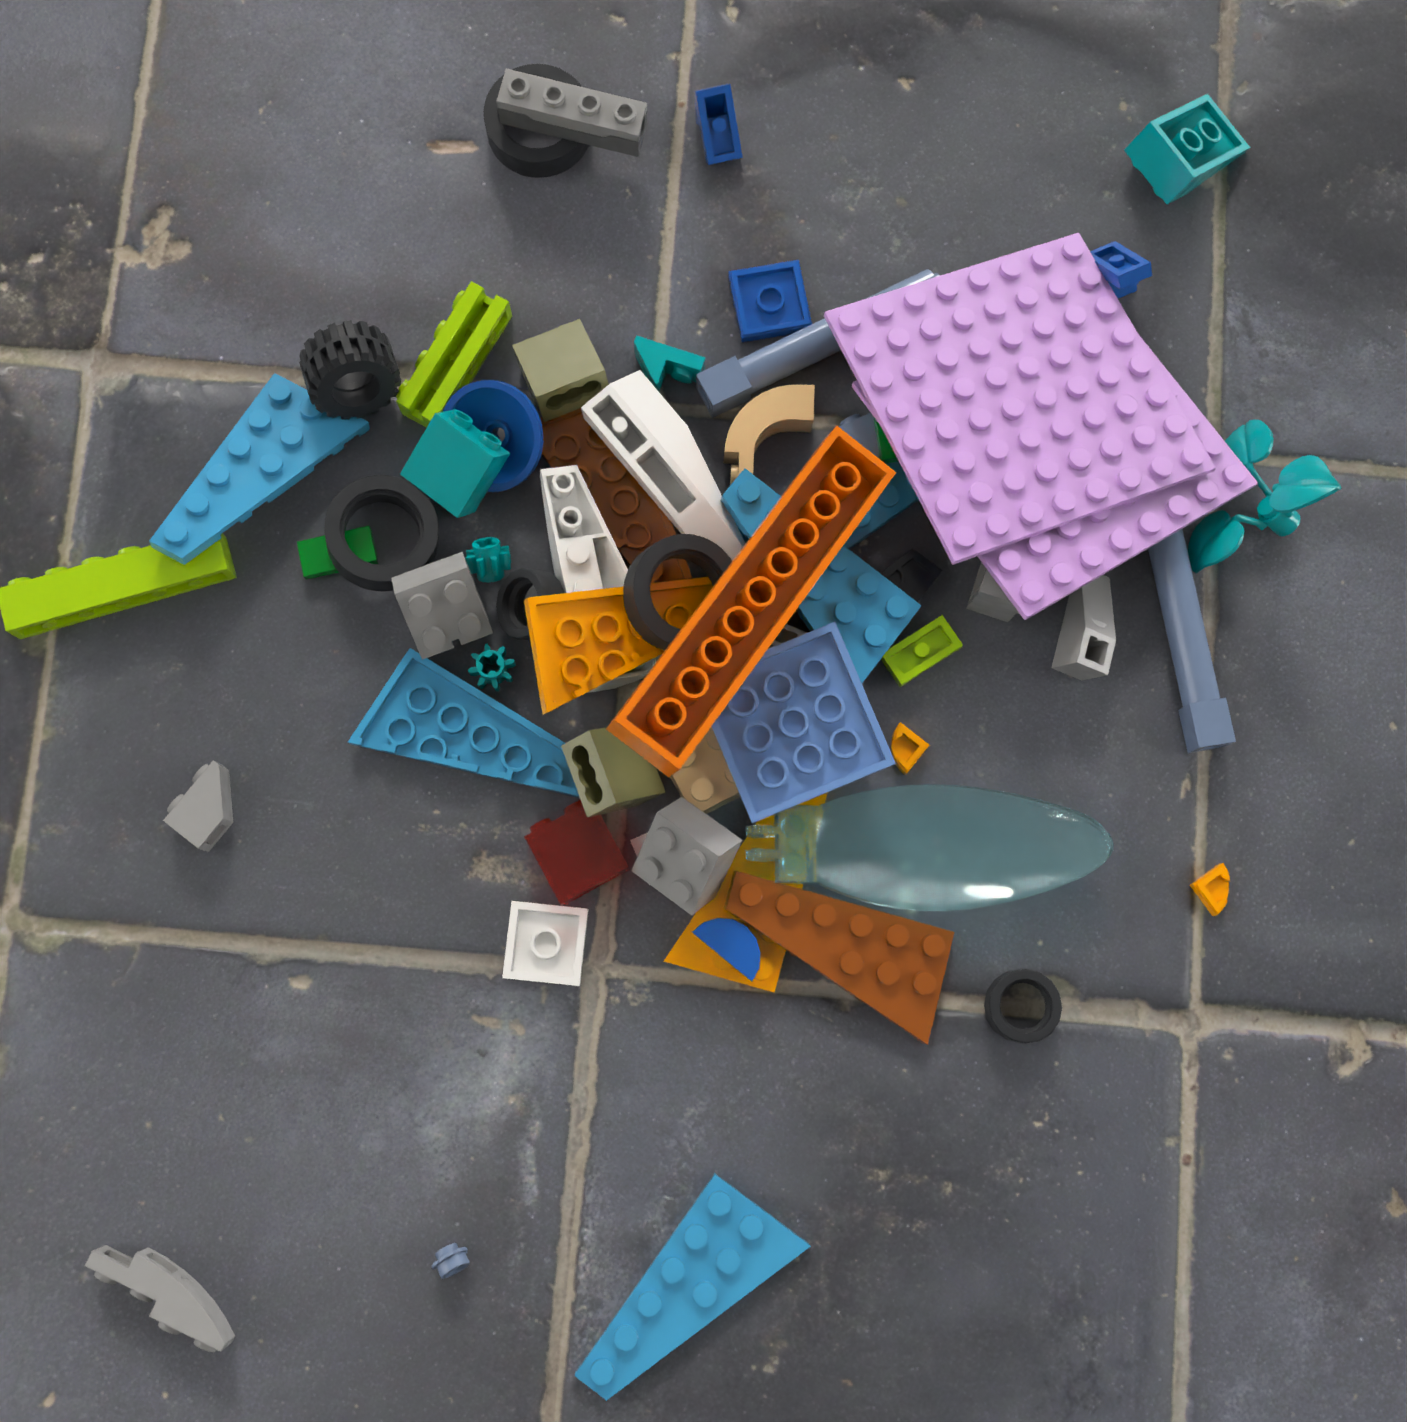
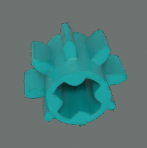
(488, 559)
(490, 656)

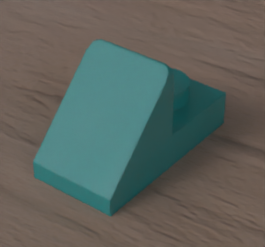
(658, 359)

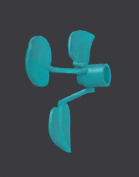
(1299, 486)

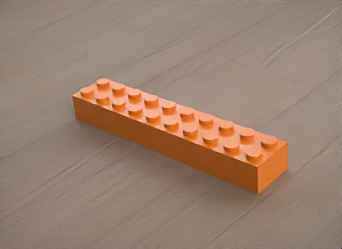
(751, 603)

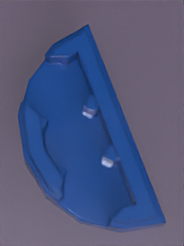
(733, 943)

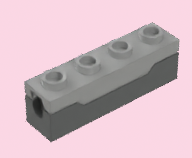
(572, 112)

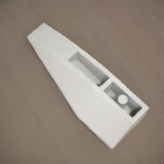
(662, 458)
(582, 545)

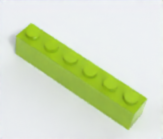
(107, 586)

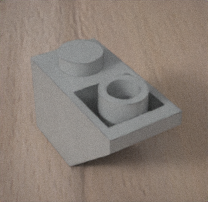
(205, 808)

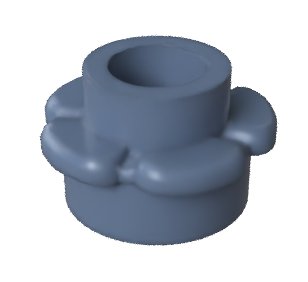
(451, 1260)

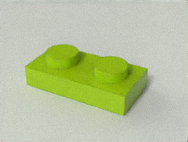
(921, 651)

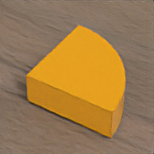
(906, 748)
(1213, 888)

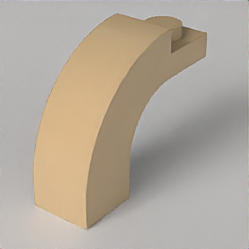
(773, 411)

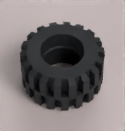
(349, 370)

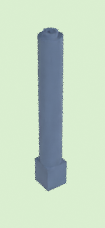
(735, 380)
(1204, 714)

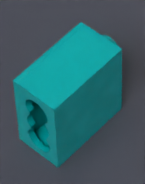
(455, 462)

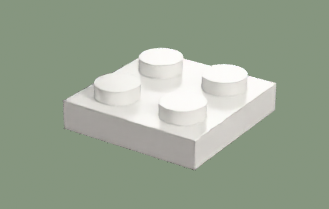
(545, 943)

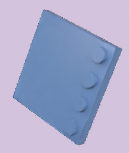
(800, 726)

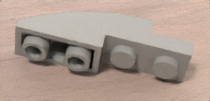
(179, 1298)

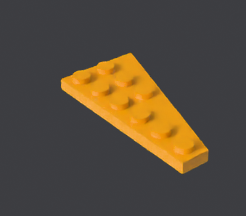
(588, 639)
(697, 956)

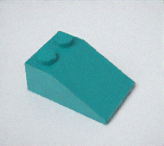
(1185, 148)

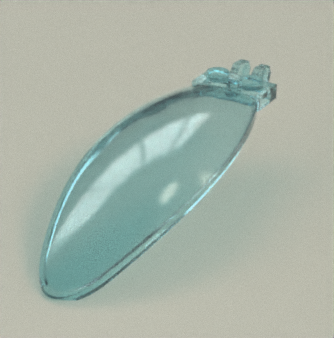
(933, 846)

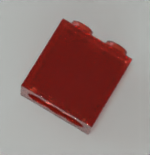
(575, 853)

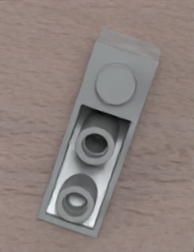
(1087, 632)

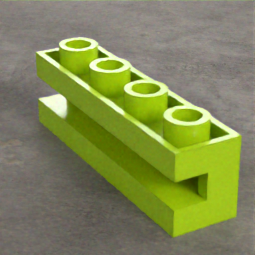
(455, 354)

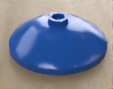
(501, 405)

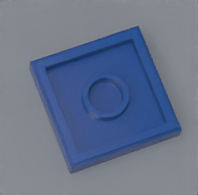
(769, 300)

